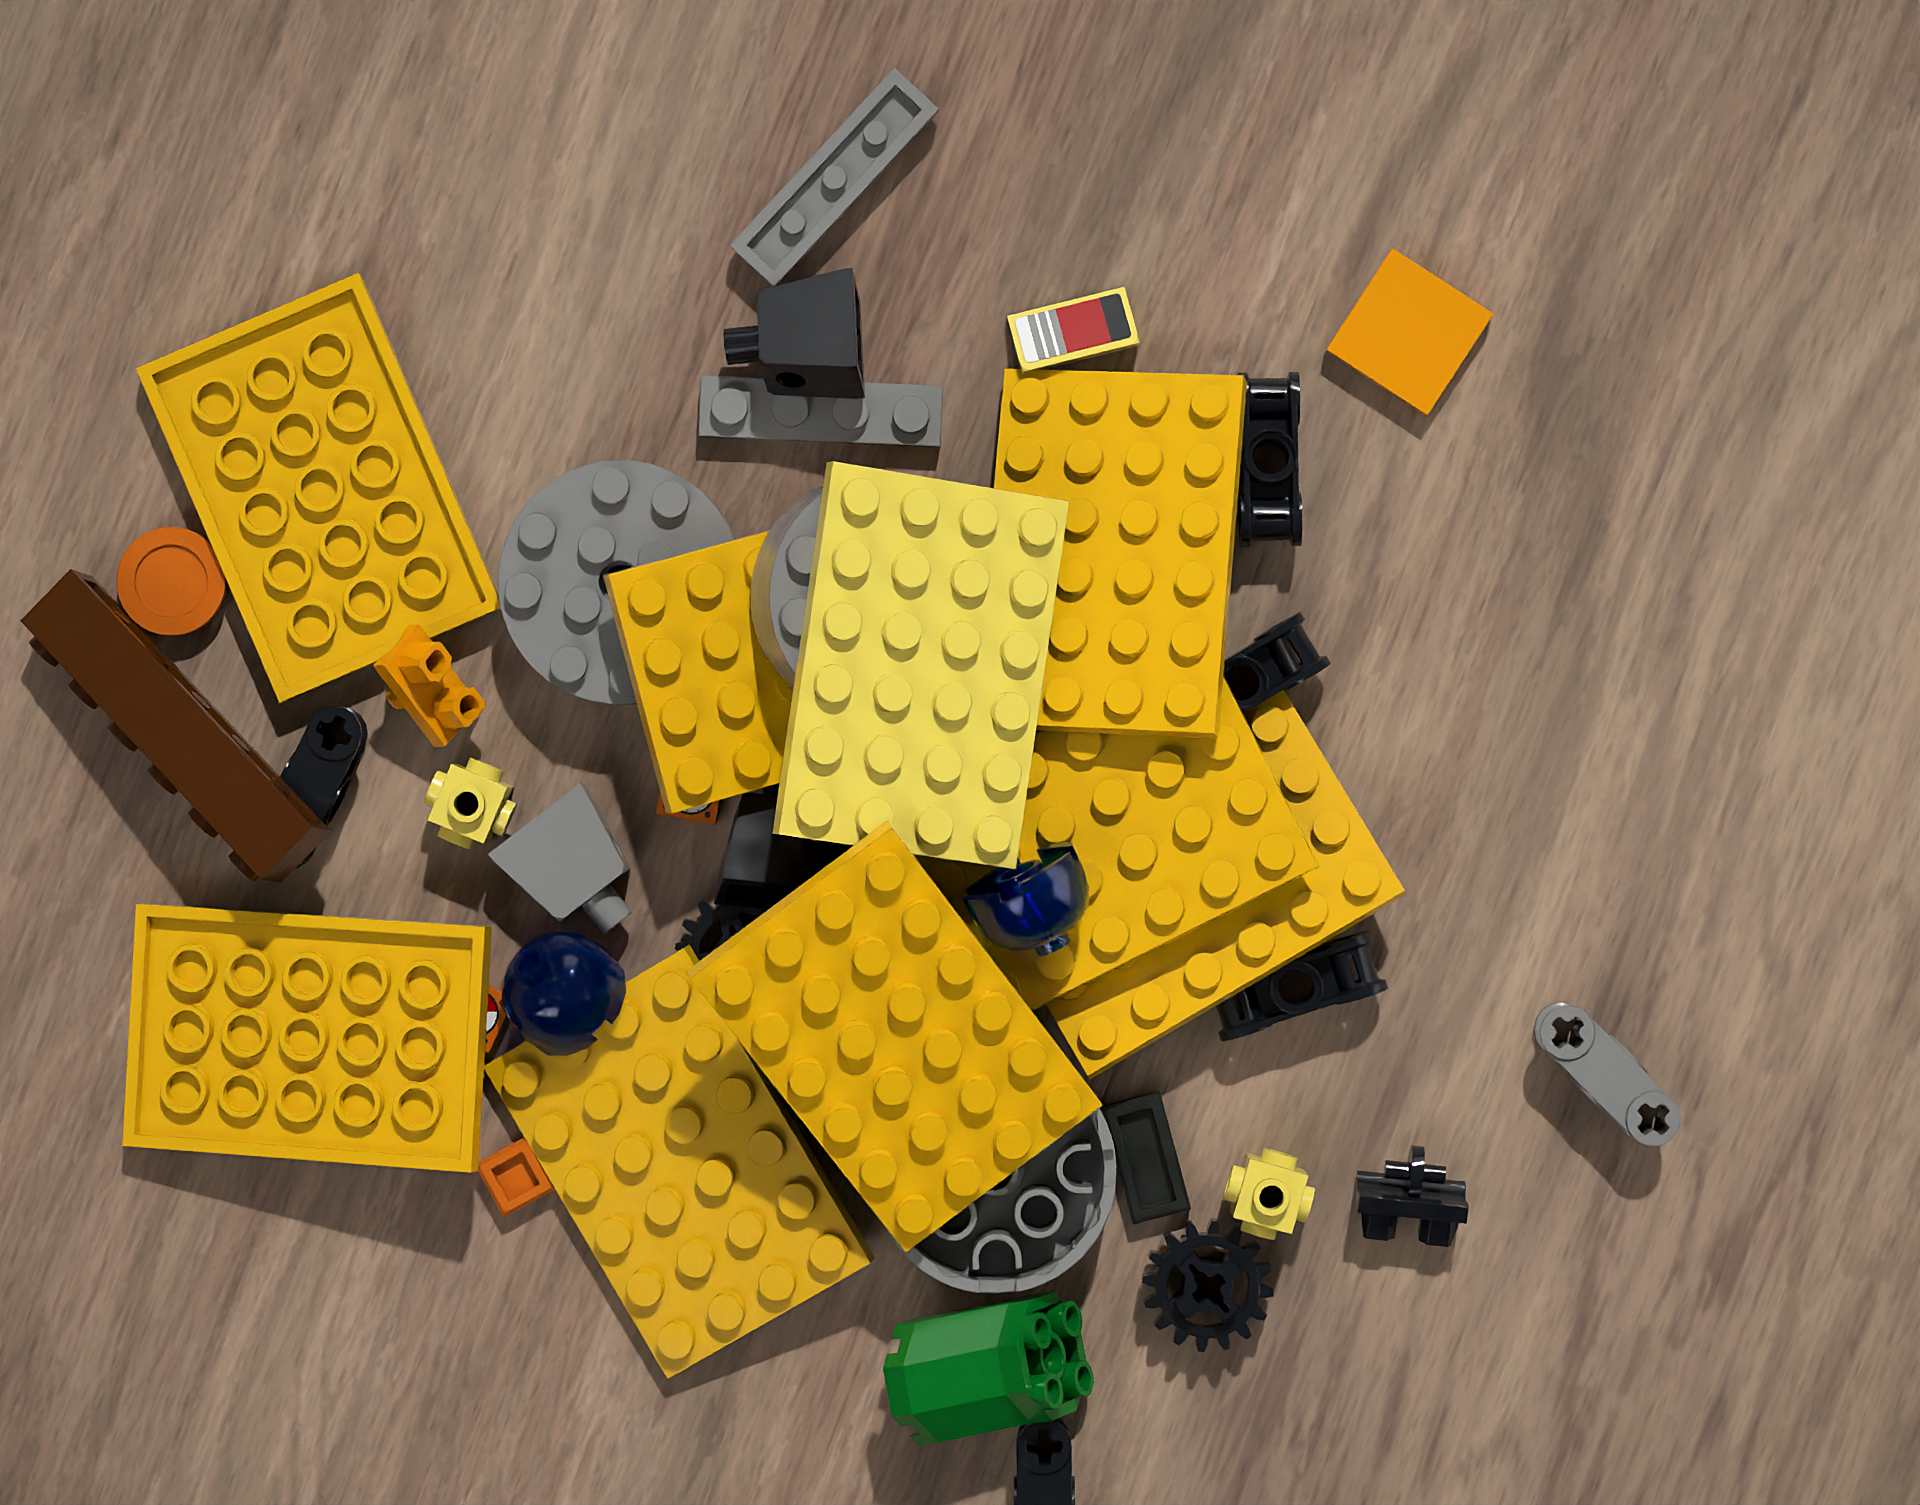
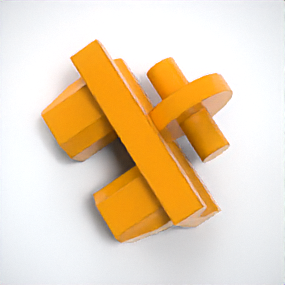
(428, 687)

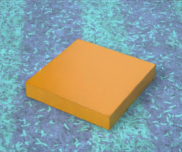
(1409, 332)

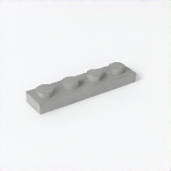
(834, 178)
(884, 417)

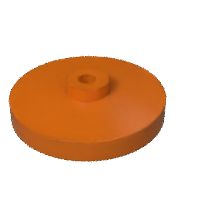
(171, 581)

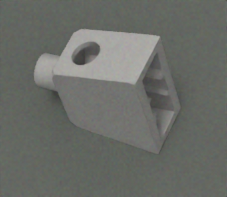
(568, 860)

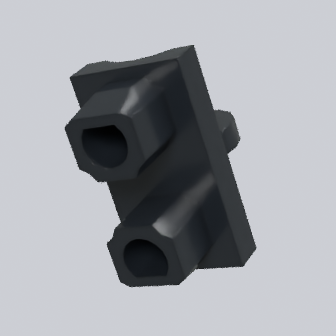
(1411, 1192)

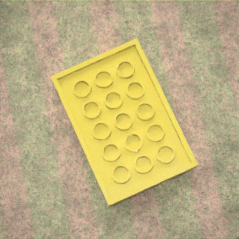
(921, 664)

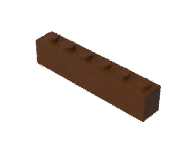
(174, 727)

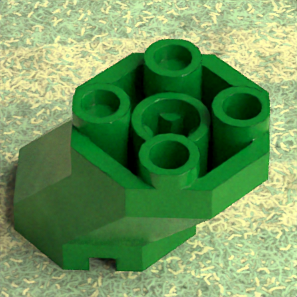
(988, 1367)

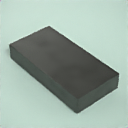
(1146, 1157)

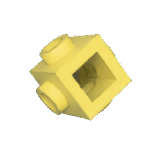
(493, 808)
(1256, 1173)

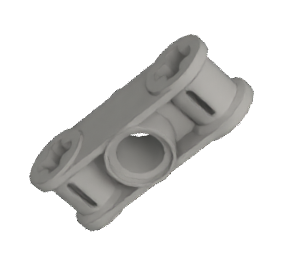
(1607, 1074)

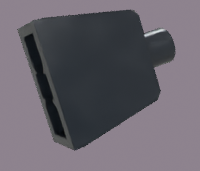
(806, 338)
(762, 865)

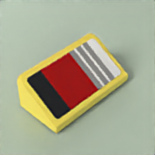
(1073, 330)

